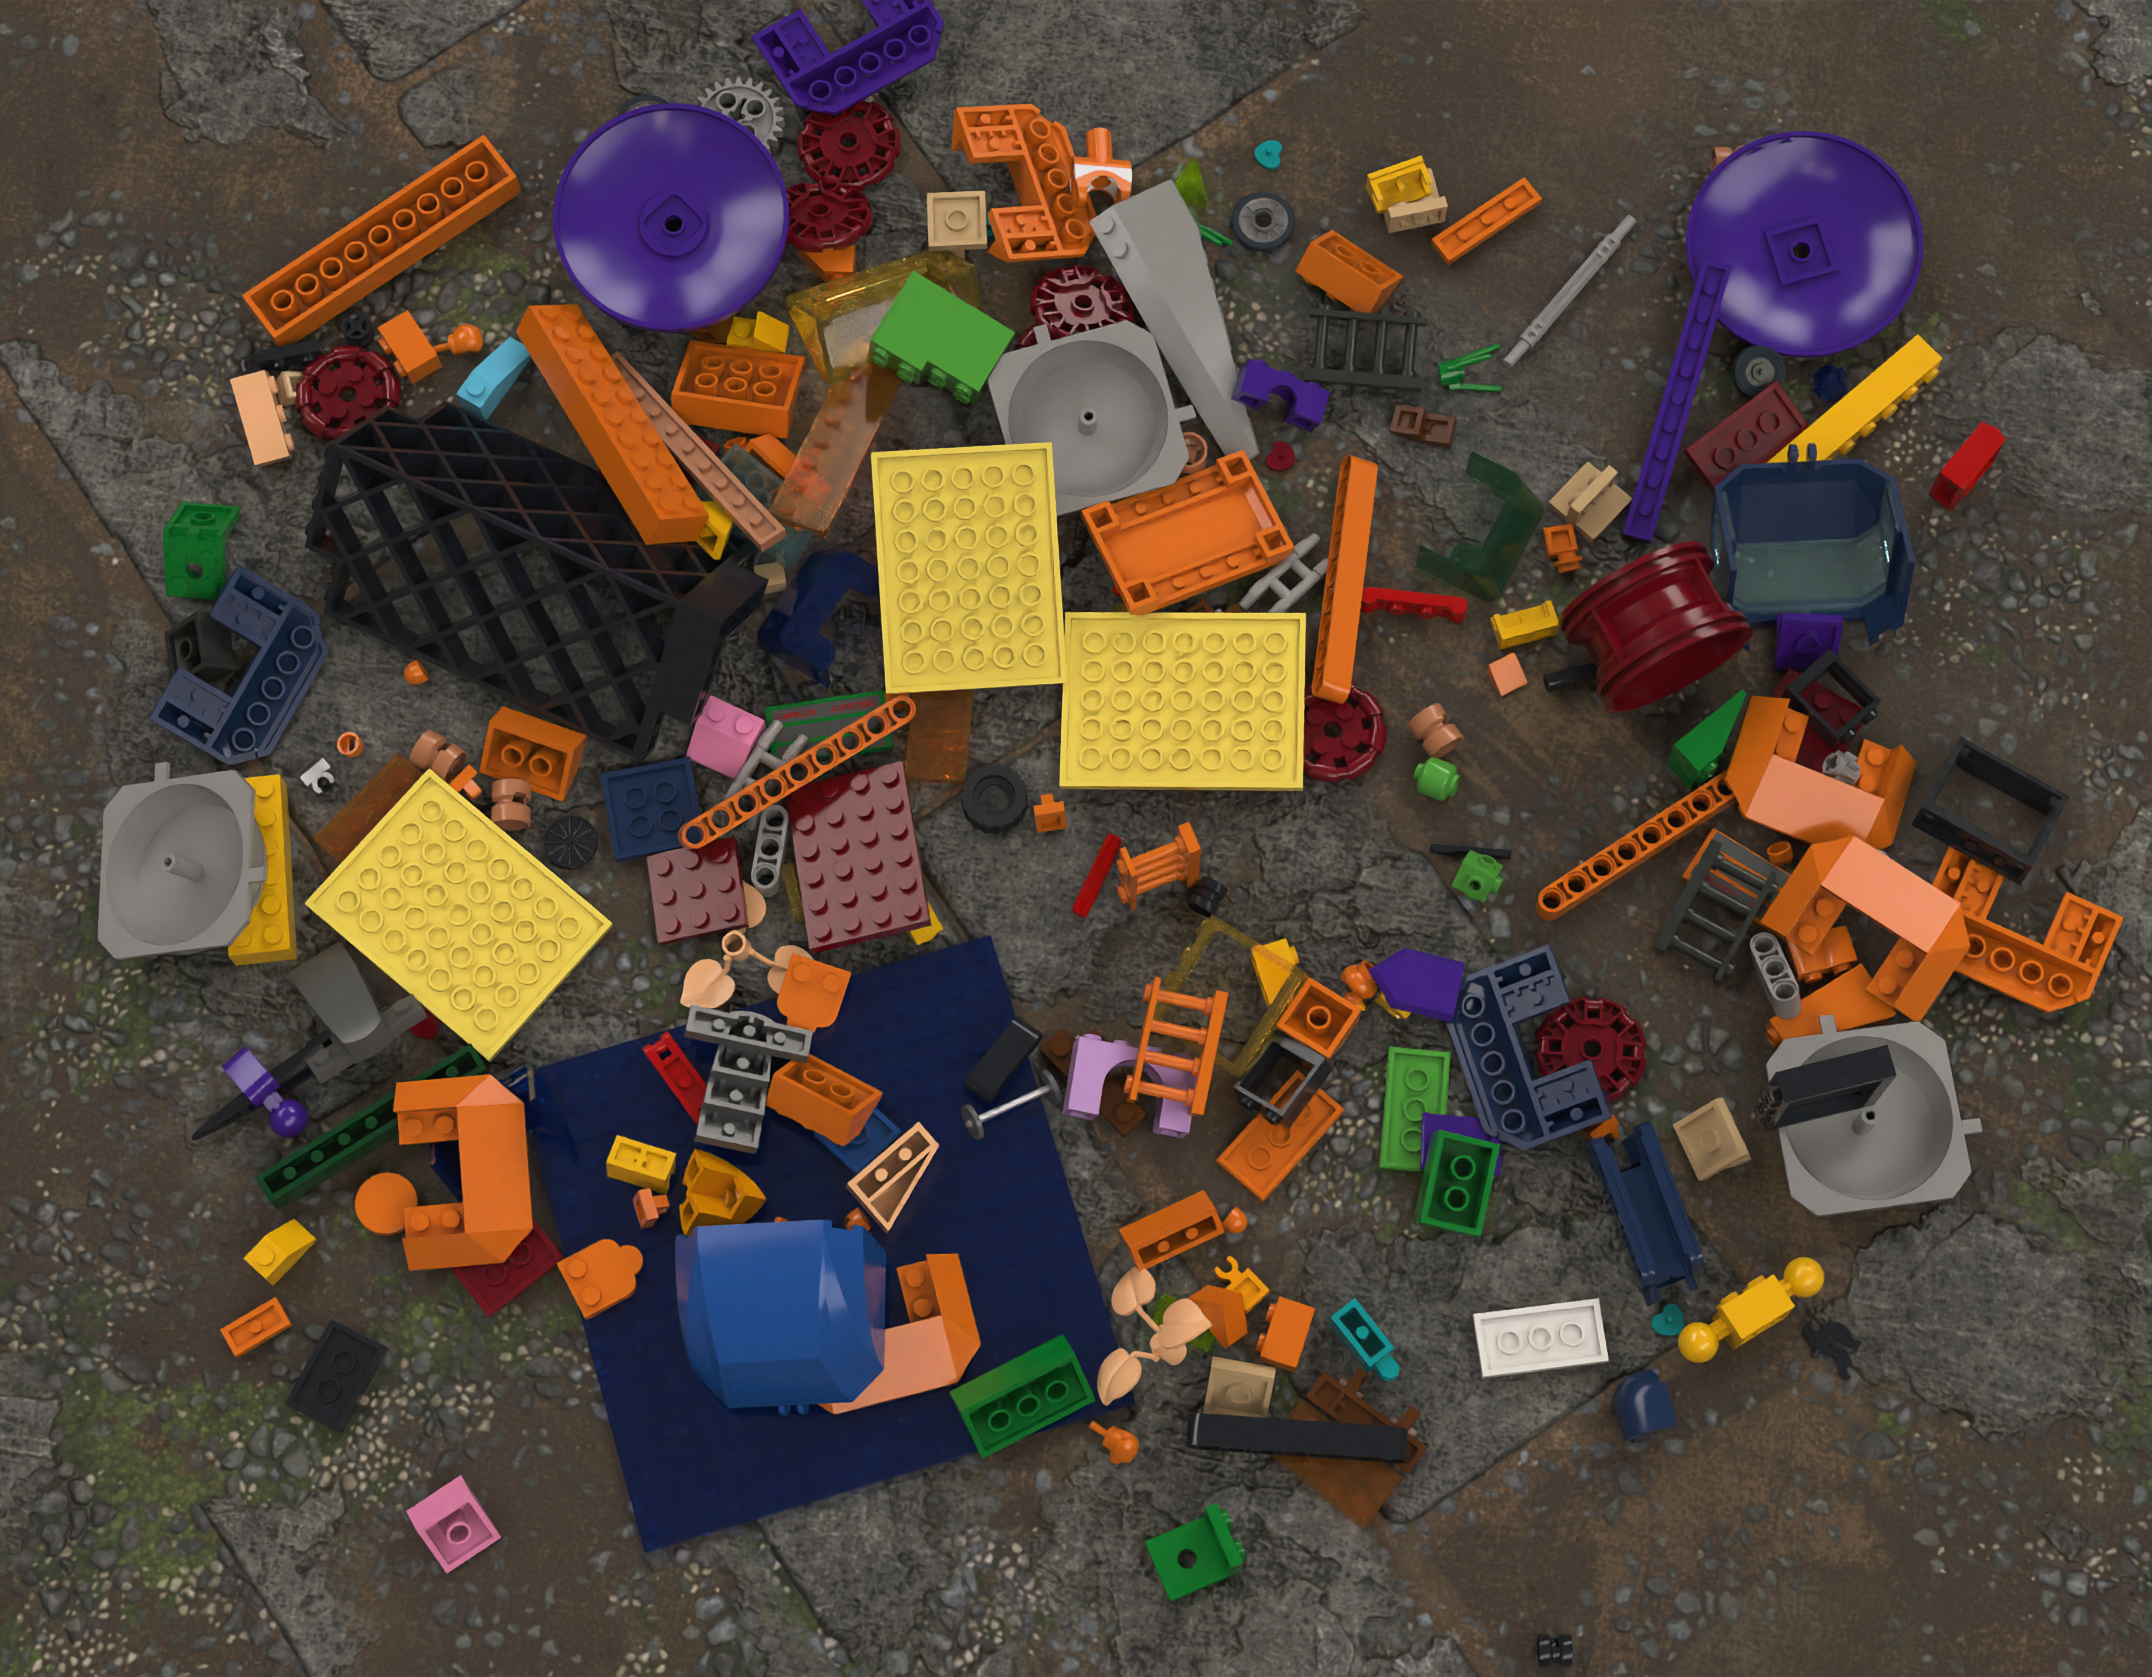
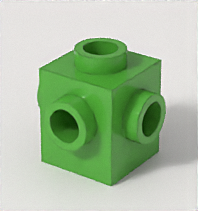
(1478, 876)

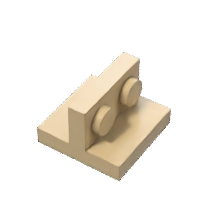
(957, 221)
(1591, 501)
(1711, 1139)
(1239, 1388)

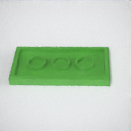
(1414, 1084)

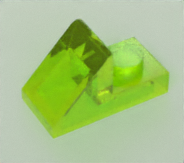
(1191, 184)

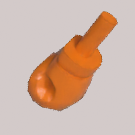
(464, 339)
(1121, 1443)

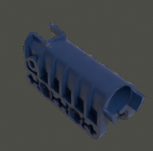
(1648, 1212)

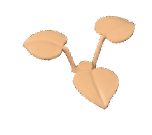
(707, 982)
(1181, 1324)

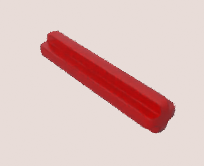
(1096, 875)

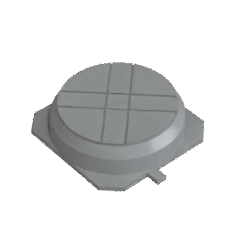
(1101, 407)
(179, 864)
(1883, 1154)

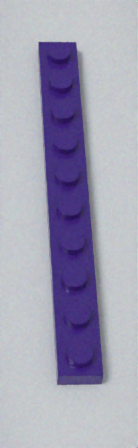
(1677, 401)

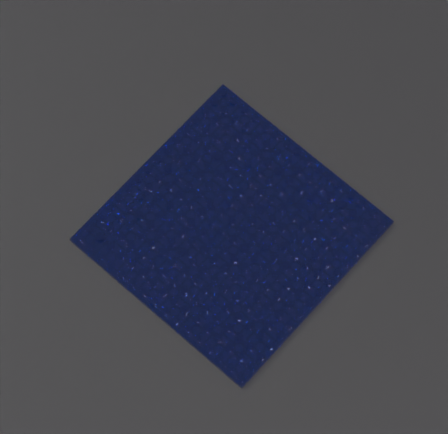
(991, 1200)

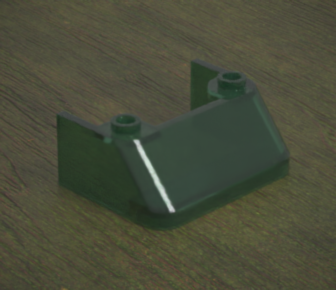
(1489, 569)

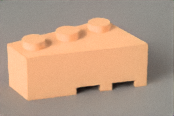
(262, 418)
(891, 1177)

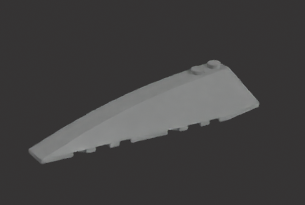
(1167, 275)

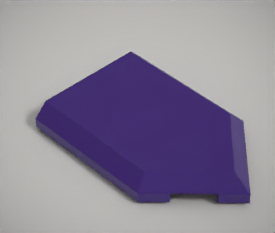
(1420, 983)

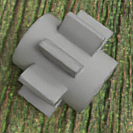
(1842, 767)

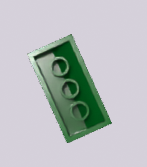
(1022, 1396)

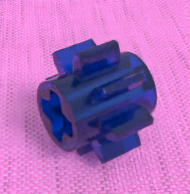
(1831, 383)

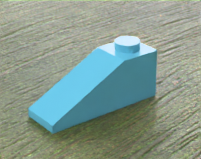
(493, 378)

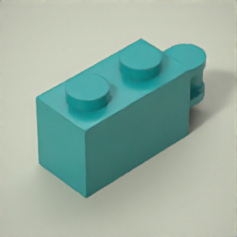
(1365, 1340)

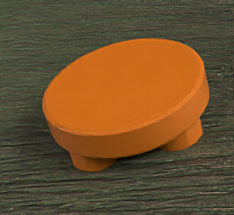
(382, 1203)

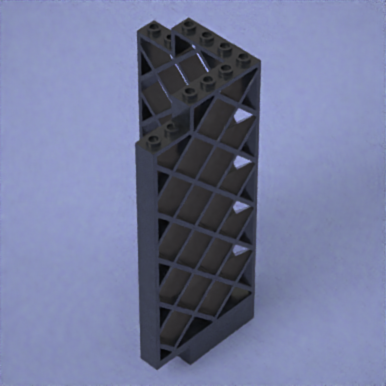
(523, 499)

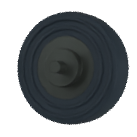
(1756, 369)

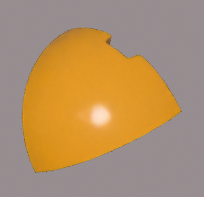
(717, 1193)

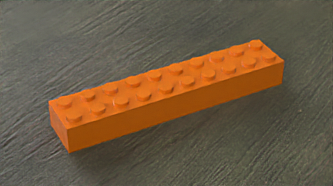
(382, 243)
(612, 424)

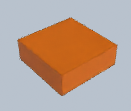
(1559, 540)

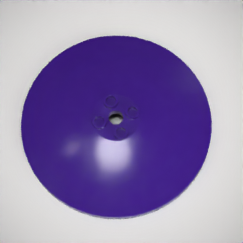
(661, 168)

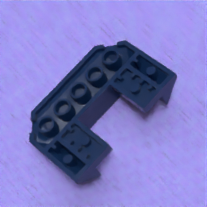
(270, 686)
(1497, 1063)

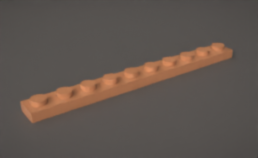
(703, 463)

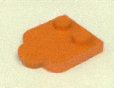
(811, 993)
(601, 1275)

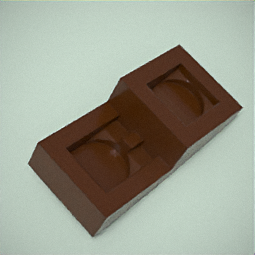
(1422, 427)

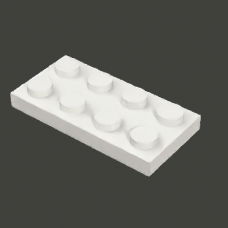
(1540, 1338)

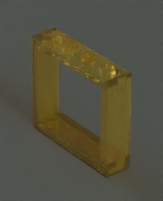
(1272, 1016)

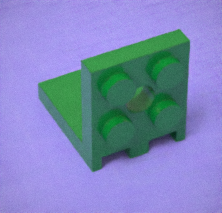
(197, 536)
(1209, 1541)

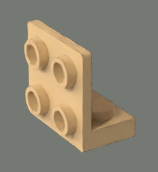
(1418, 213)

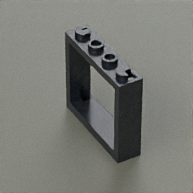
(1975, 841)
(1825, 1088)

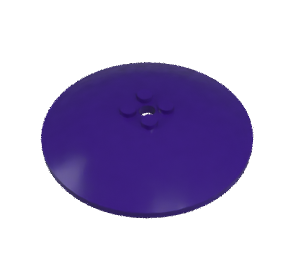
(1818, 196)

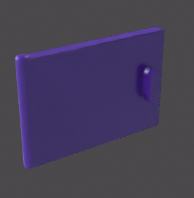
(1455, 1124)

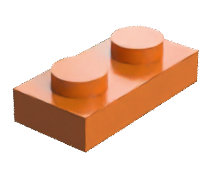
(256, 1327)

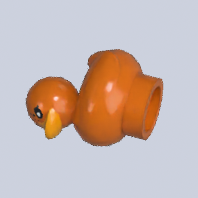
(1360, 983)

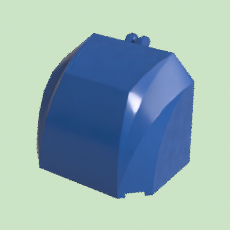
(782, 1311)

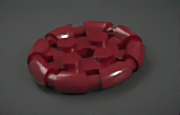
(849, 160)
(826, 220)
(1079, 290)
(337, 382)
(1352, 735)
(1595, 1031)

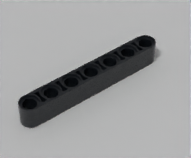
(1296, 1438)

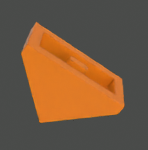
(1224, 1311)

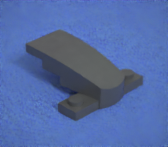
(349, 1011)
(740, 1072)

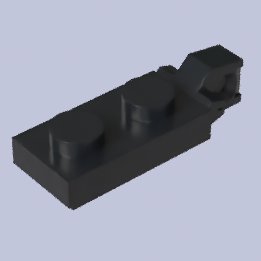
(282, 357)

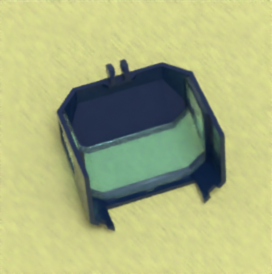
(1812, 542)

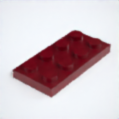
(1747, 435)

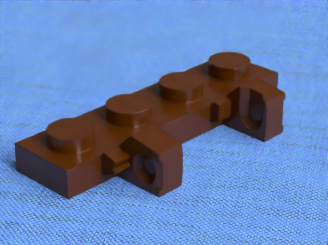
(1113, 1106)
(1346, 1405)

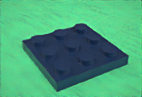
(649, 807)

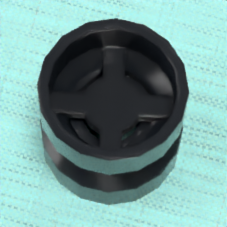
(1207, 897)
(1554, 1650)

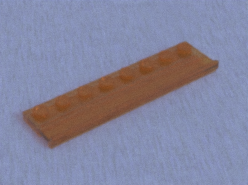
(835, 449)

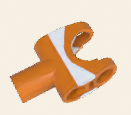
(1099, 170)

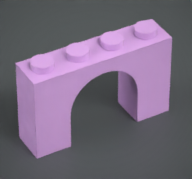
(1095, 1058)

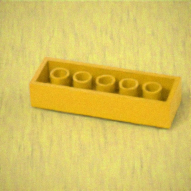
(272, 923)

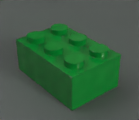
(1456, 1184)

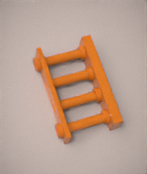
(1159, 866)
(1200, 1067)

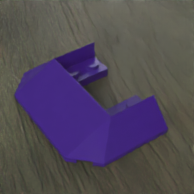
(836, 81)

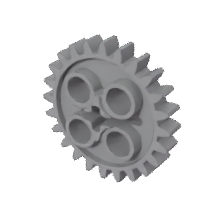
(765, 125)

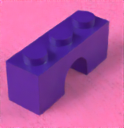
(1303, 399)

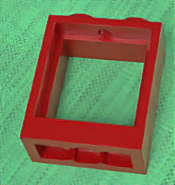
(1967, 466)

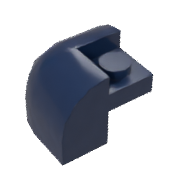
(1643, 1406)

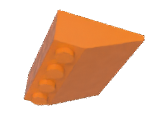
(737, 389)

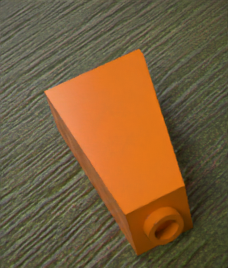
(1843, 998)

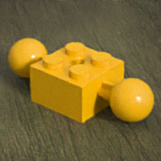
(1752, 1312)

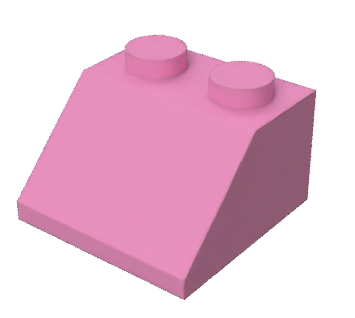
(724, 737)
(453, 1524)

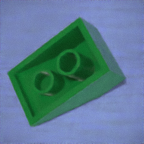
(1697, 753)

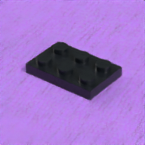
(336, 1376)

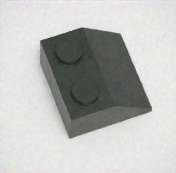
(201, 648)

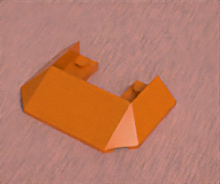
(1039, 165)
(1803, 801)
(1916, 912)
(2035, 973)
(492, 1164)
(935, 1343)

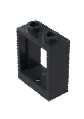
(1849, 681)
(1306, 1058)

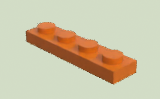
(1486, 221)

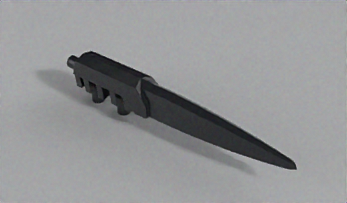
(288, 1075)

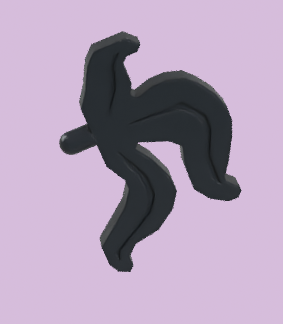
(1820, 1342)

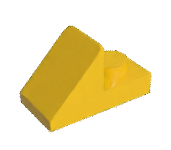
(759, 334)

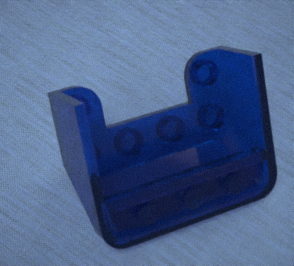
(805, 606)

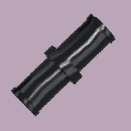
(1572, 676)

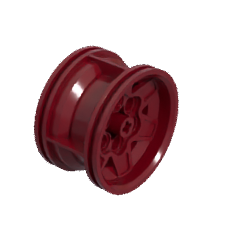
(1655, 626)

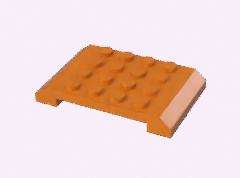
(1188, 535)

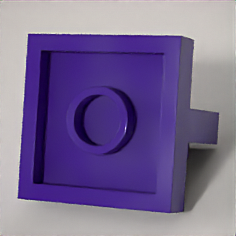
(1805, 638)

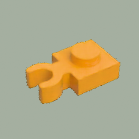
(1246, 1283)

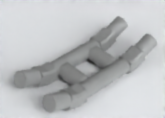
(1271, 580)
(760, 755)

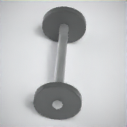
(1048, 1088)

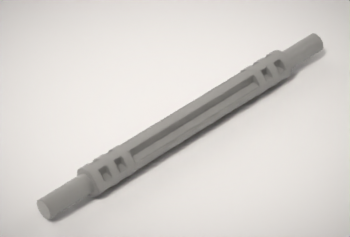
(1540, 325)

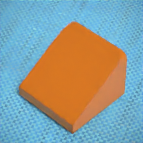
(1506, 674)

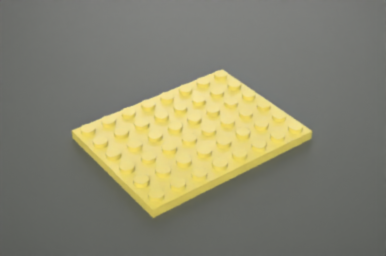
(968, 568)
(1183, 701)
(459, 915)

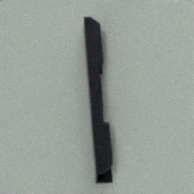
(1450, 850)

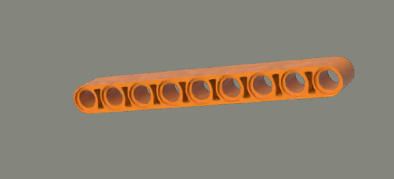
(1344, 579)
(811, 768)
(1637, 846)

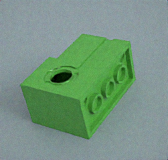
(939, 338)

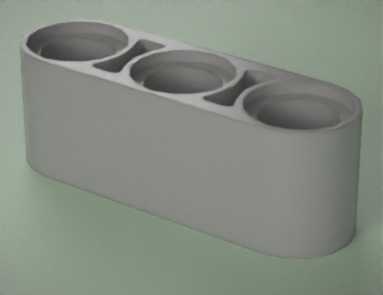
(768, 837)
(1768, 962)

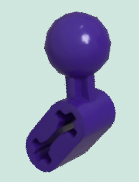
(286, 1116)

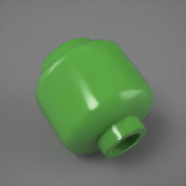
(1437, 779)

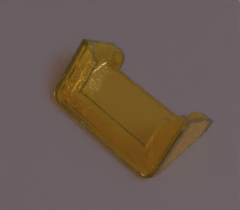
(845, 312)

